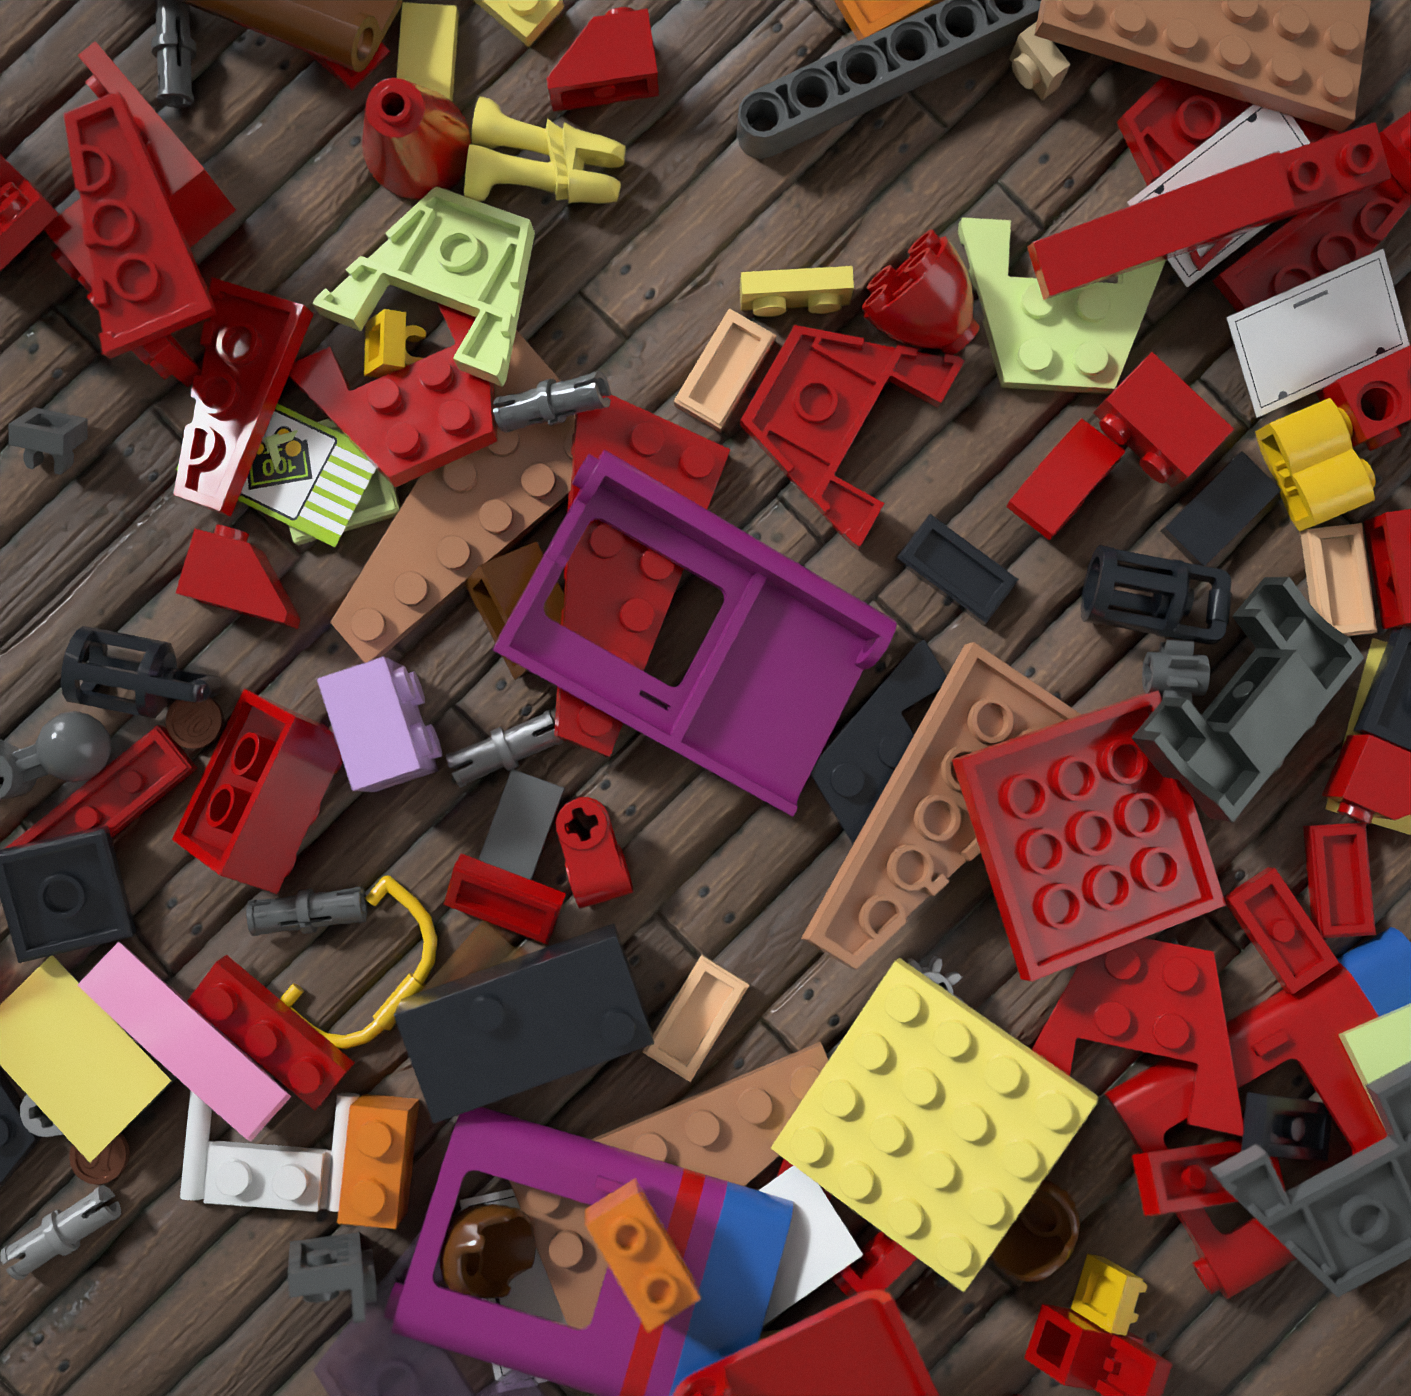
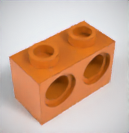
(641, 1255)

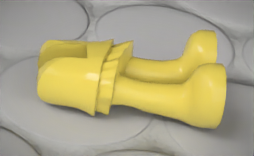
(566, 147)

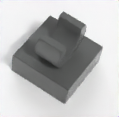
(48, 433)

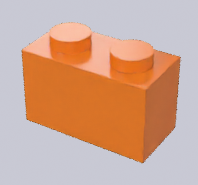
(378, 1161)

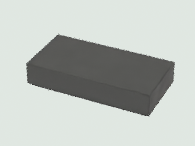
(522, 824)

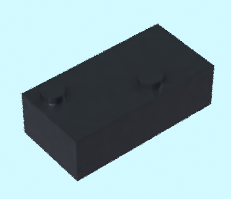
(523, 1023)

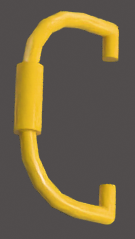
(412, 983)

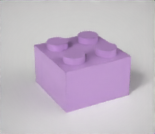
(380, 724)

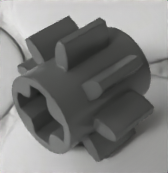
(1176, 671)

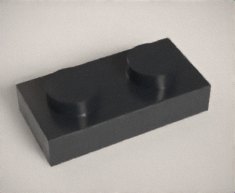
(1287, 1126)

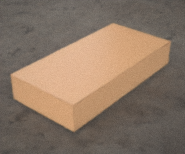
(724, 370)
(1339, 577)
(696, 1017)

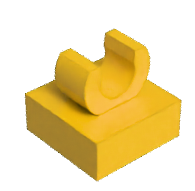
(386, 343)
(1107, 1294)

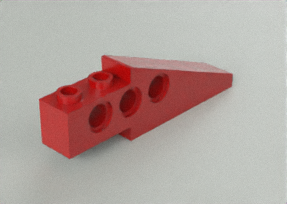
(1211, 210)

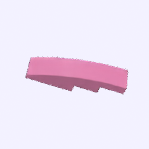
(184, 1041)

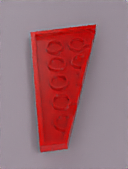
(613, 583)

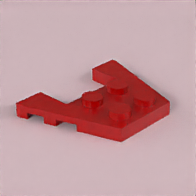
(1175, 121)
(817, 404)
(411, 416)
(1158, 1003)

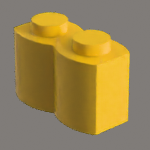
(1316, 464)

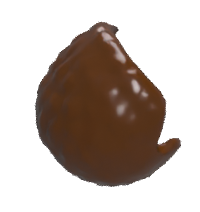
(1040, 1235)
(487, 1250)

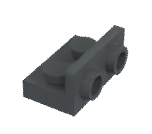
(331, 1264)

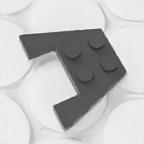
(1349, 1217)

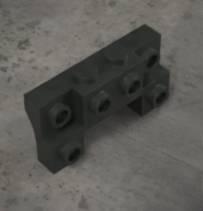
(1262, 708)

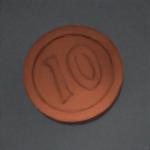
(195, 723)
(105, 1166)

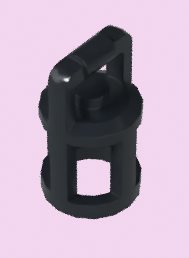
(1170, 600)
(152, 679)

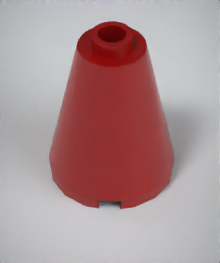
(413, 138)

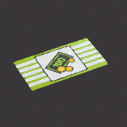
(315, 481)

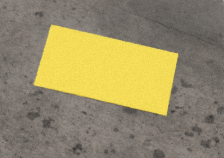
(74, 1059)

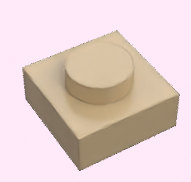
(1038, 63)

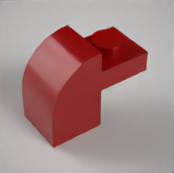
(1092, 1358)

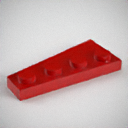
(135, 243)

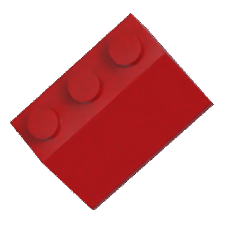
(259, 793)

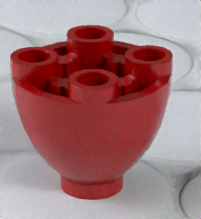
(925, 298)

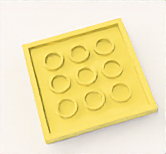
(933, 1123)

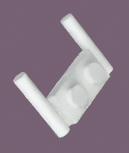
(261, 1172)

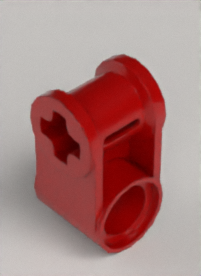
(592, 863)

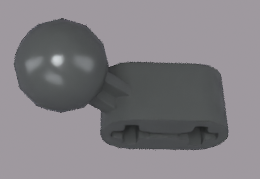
(68, 748)

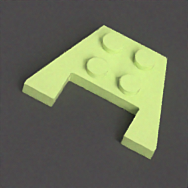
(455, 256)
(1056, 342)

